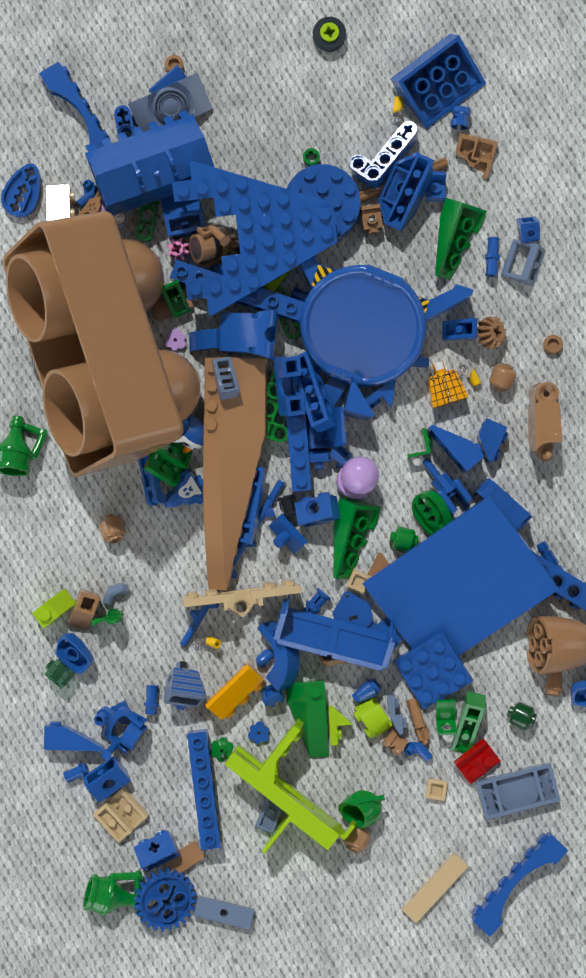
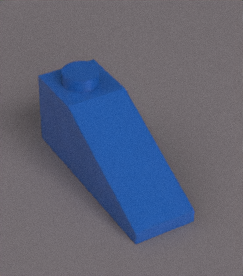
(66, 738)

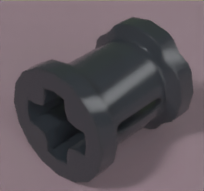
(287, 505)

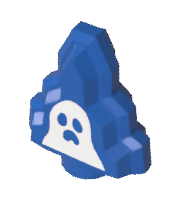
(187, 492)

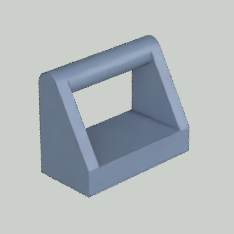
(531, 266)

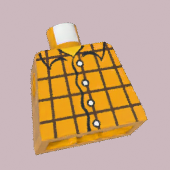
(445, 386)

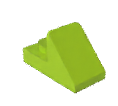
(336, 719)

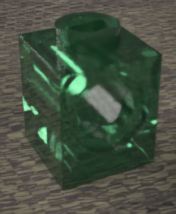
(59, 673)

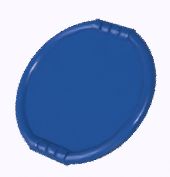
(363, 325)

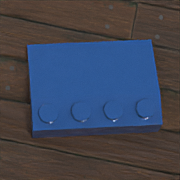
(438, 80)

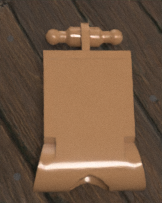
(544, 419)

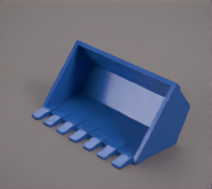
(146, 164)

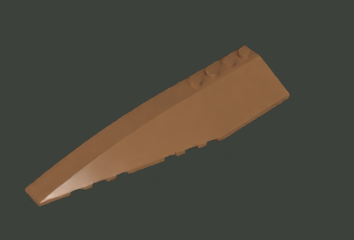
(230, 458)

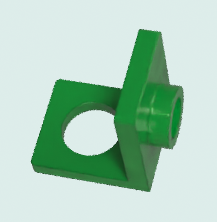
(427, 441)
(446, 716)

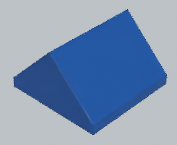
(356, 405)

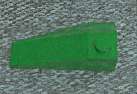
(456, 227)
(350, 534)
(308, 704)

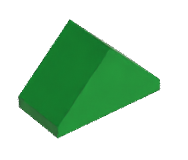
(175, 299)

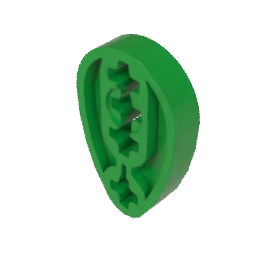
(425, 516)

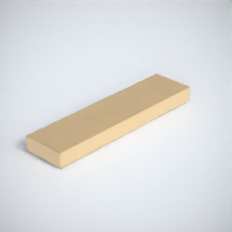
(435, 887)

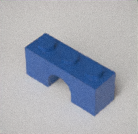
(286, 372)

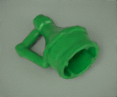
(15, 453)
(106, 894)

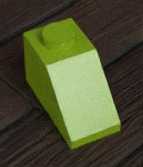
(54, 608)

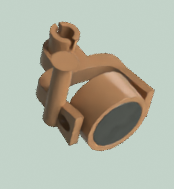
(203, 245)

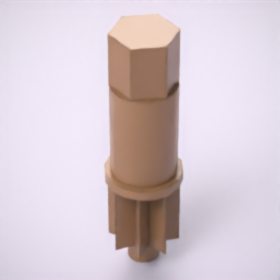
(418, 720)

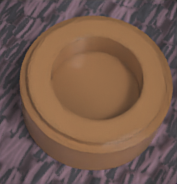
(172, 61)
(552, 344)

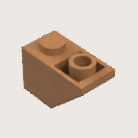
(84, 609)

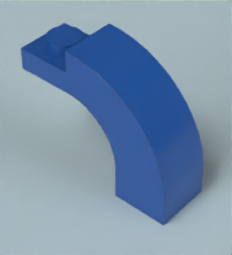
(286, 659)

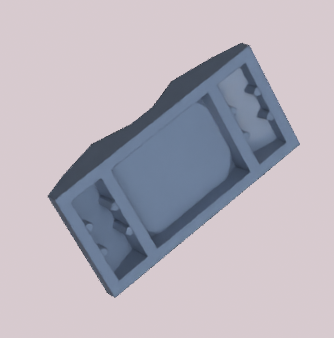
(169, 101)
(518, 790)

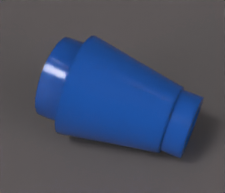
(367, 690)

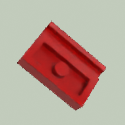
(477, 761)

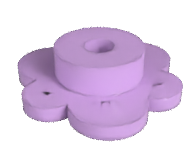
(176, 334)

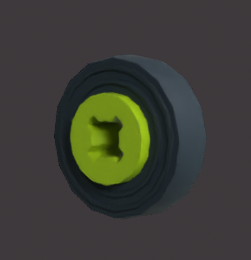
(324, 38)

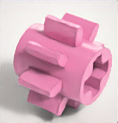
(184, 251)

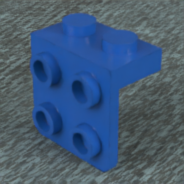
(329, 438)

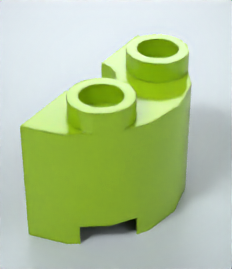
(373, 717)

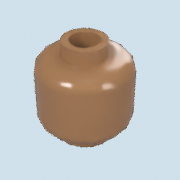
(502, 377)
(112, 528)
(358, 840)

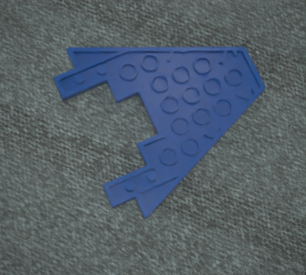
(273, 227)

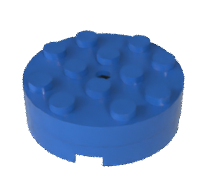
(332, 185)

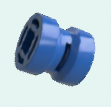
(460, 117)

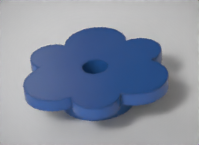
(253, 735)

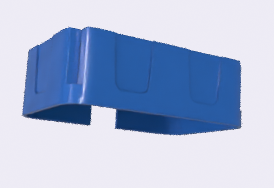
(513, 510)

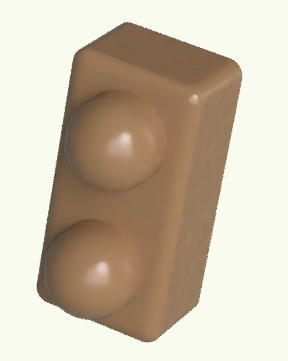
(83, 310)

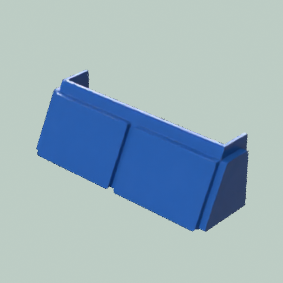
(334, 637)

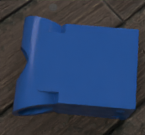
(248, 333)

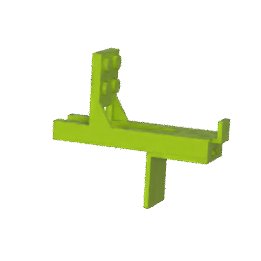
(298, 807)

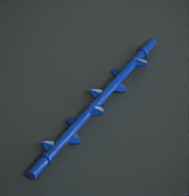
(265, 511)

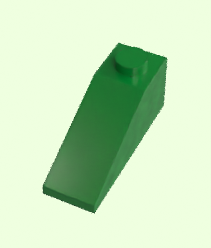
(469, 721)

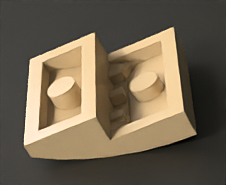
(121, 814)

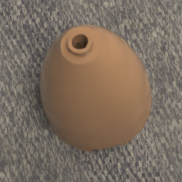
(555, 644)

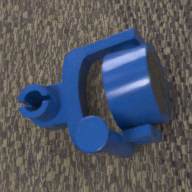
(130, 737)

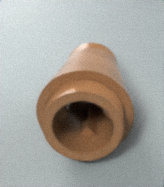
(553, 684)

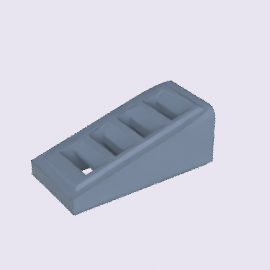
(226, 390)

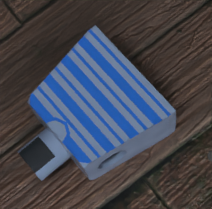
(184, 687)

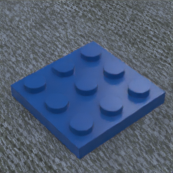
(433, 670)

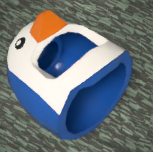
(192, 434)

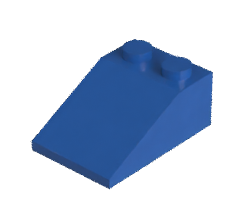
(460, 450)

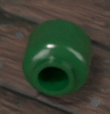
(522, 716)

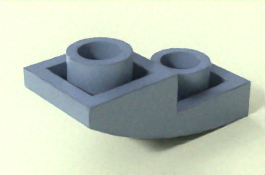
(397, 718)

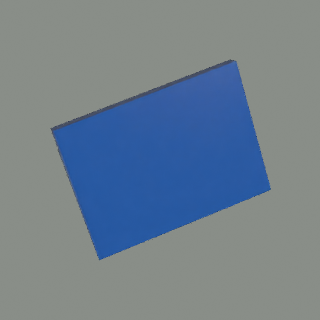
(462, 580)

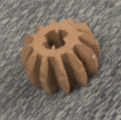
(491, 332)

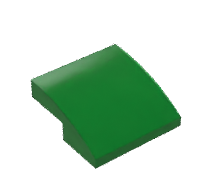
(168, 463)

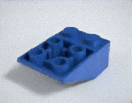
(182, 217)

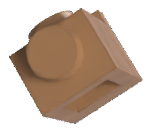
(371, 227)

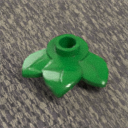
(113, 616)

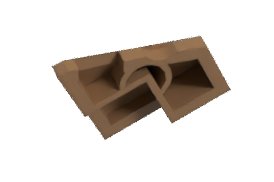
(471, 148)

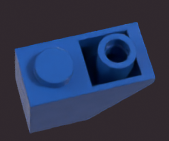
(490, 438)

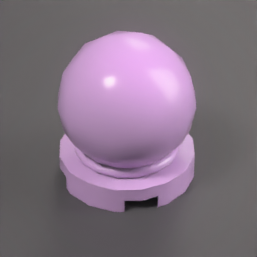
(357, 478)

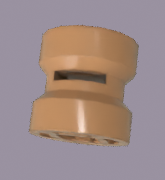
(394, 742)

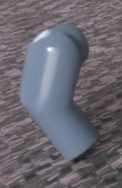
(115, 590)

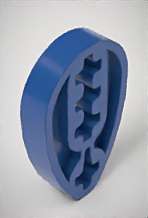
(31, 198)

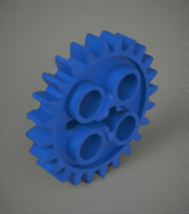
(151, 891)

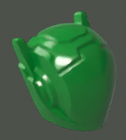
(362, 807)

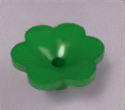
(223, 744)

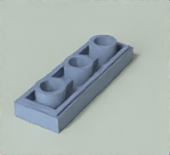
(211, 909)

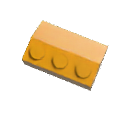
(235, 692)

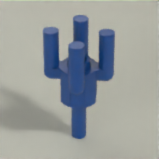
(447, 488)

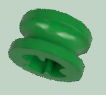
(315, 153)

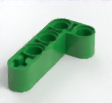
(272, 426)

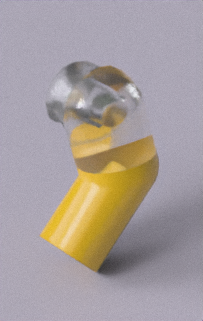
(398, 115)
(464, 370)
(207, 640)

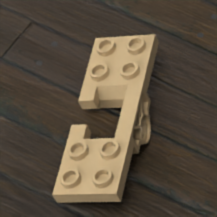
(249, 596)

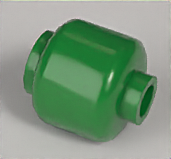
(403, 539)

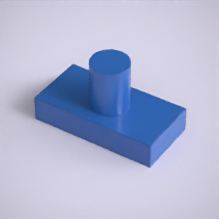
(286, 534)

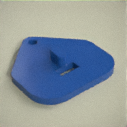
(351, 607)

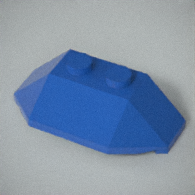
(405, 189)

